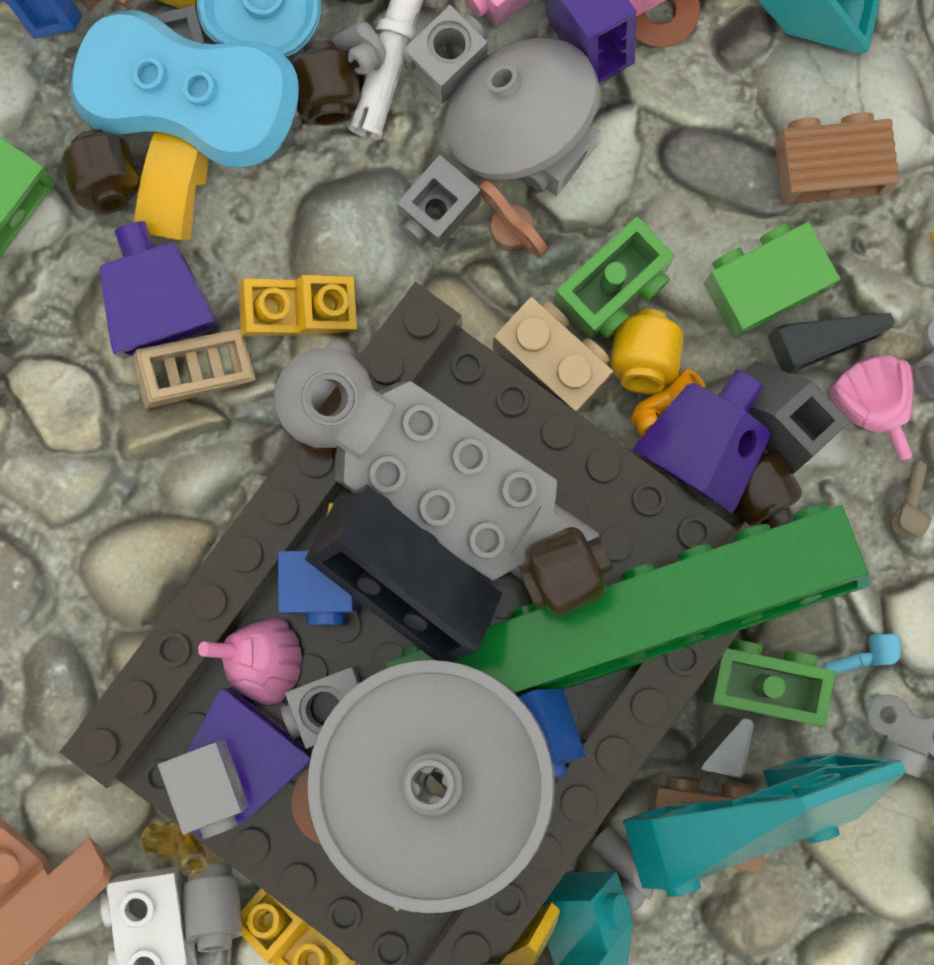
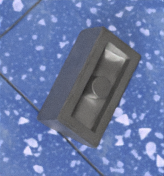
(724, 747)

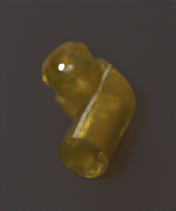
(170, 843)

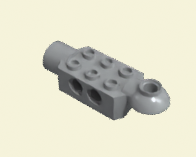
(426, 460)

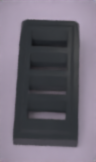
(814, 341)

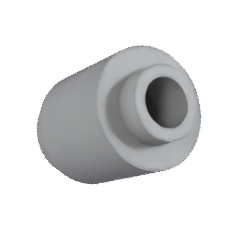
(212, 908)

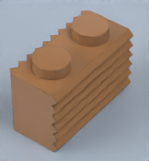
(836, 159)

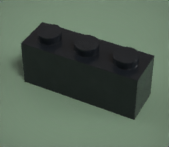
(404, 575)

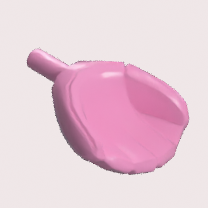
(878, 397)
(259, 660)

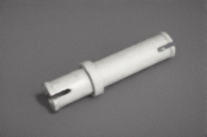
(380, 85)

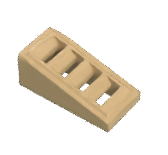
(166, 353)

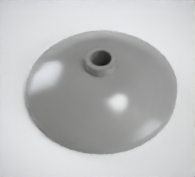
(522, 108)

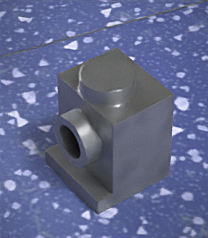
(442, 186)

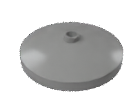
(374, 796)

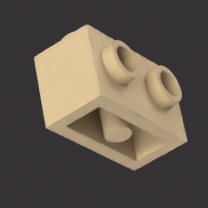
(551, 355)

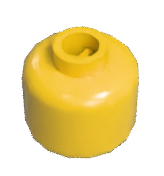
(647, 352)

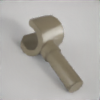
(907, 519)

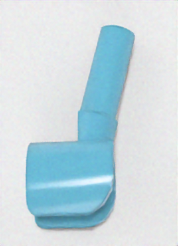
(883, 649)

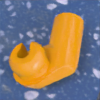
(651, 408)

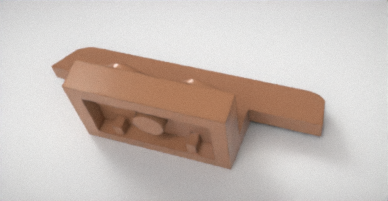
(42, 899)

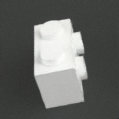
(147, 919)

